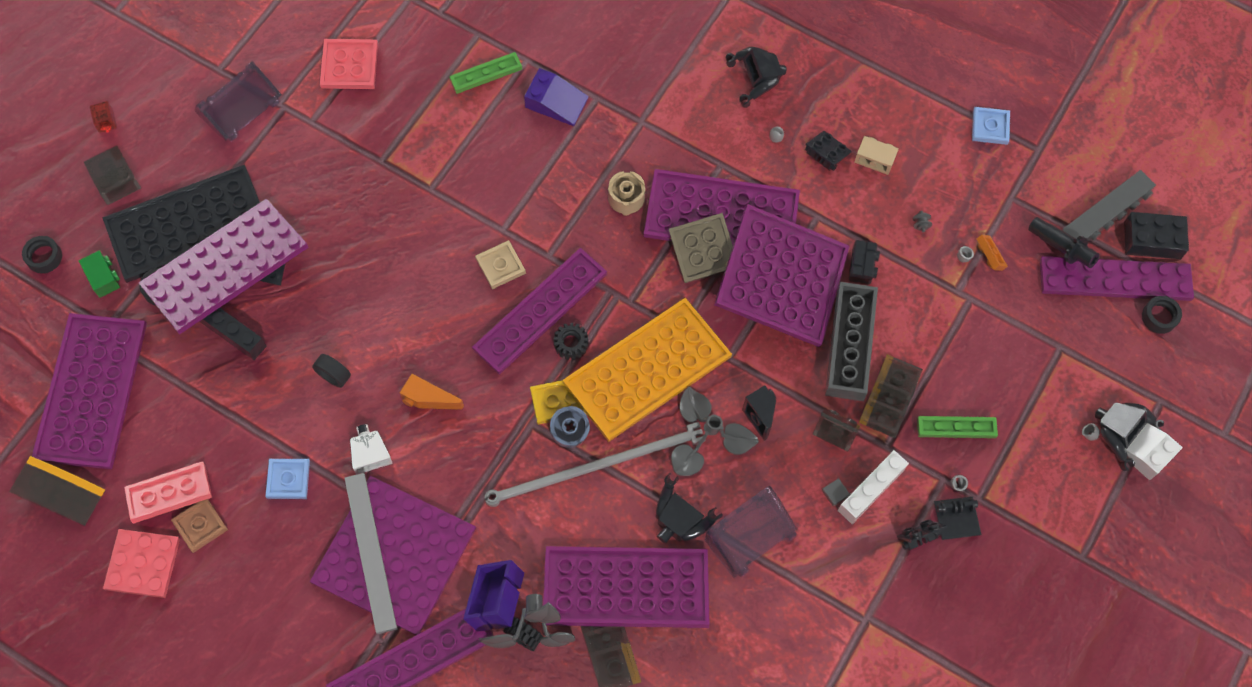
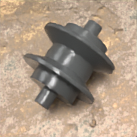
(922, 221)

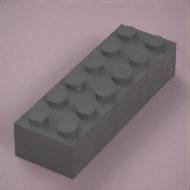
(851, 341)

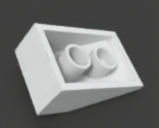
(1152, 450)

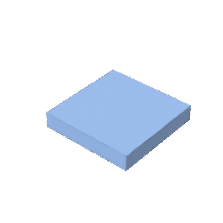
(991, 125)
(287, 479)

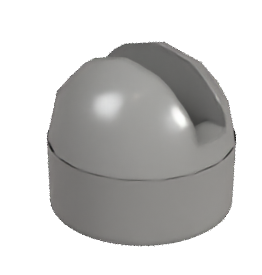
(775, 135)
(965, 254)
(1093, 429)
(963, 482)

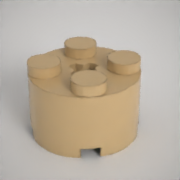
(626, 192)

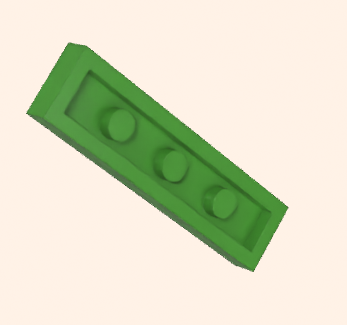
(485, 72)
(957, 427)

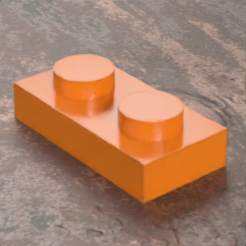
(992, 253)

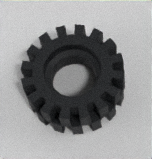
(571, 330)
(528, 636)

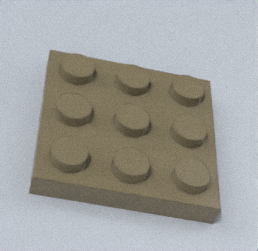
(702, 247)

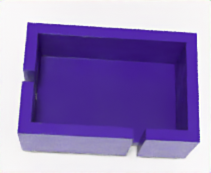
(494, 595)

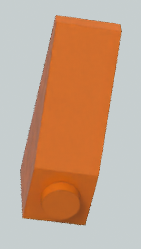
(426, 395)

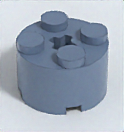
(566, 416)

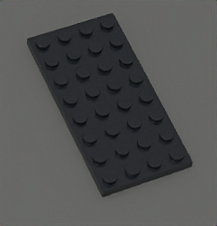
(171, 224)

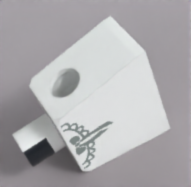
(368, 451)

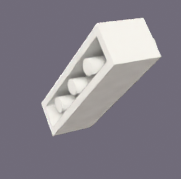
(873, 487)

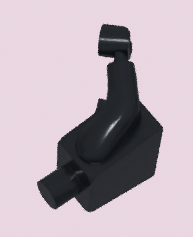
(762, 70)
(1122, 425)
(679, 517)

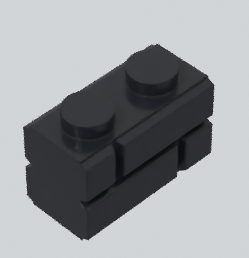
(863, 262)

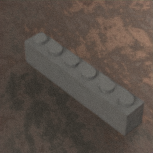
(1112, 207)

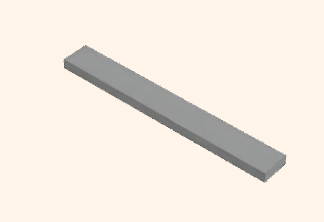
(370, 554)

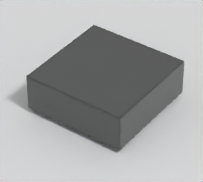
(835, 492)

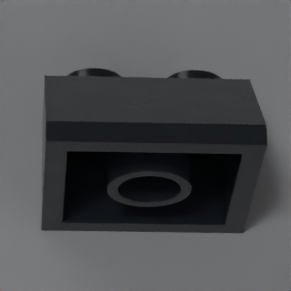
(760, 409)

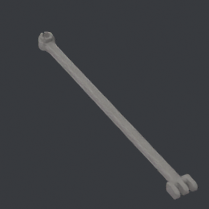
(596, 465)

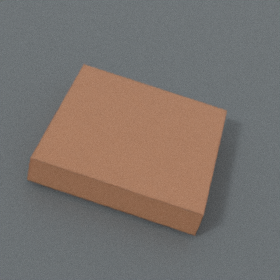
(199, 525)

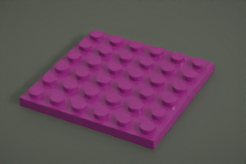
(782, 275)
(417, 550)

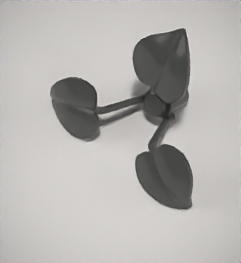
(696, 406)
(534, 613)

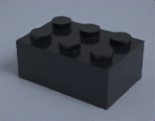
(1156, 235)

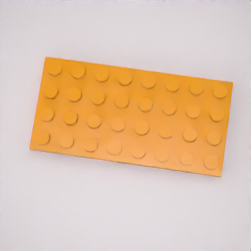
(646, 369)

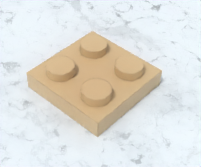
(500, 264)

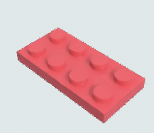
(167, 492)

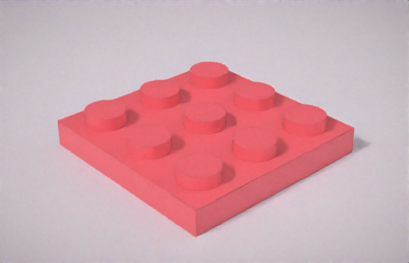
(349, 64)
(141, 563)

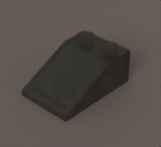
(112, 175)
(836, 429)

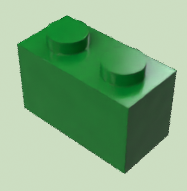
(99, 273)

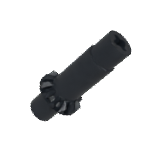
(1073, 248)

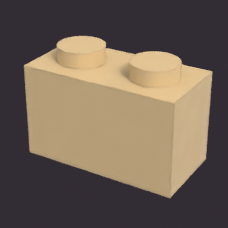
(876, 155)

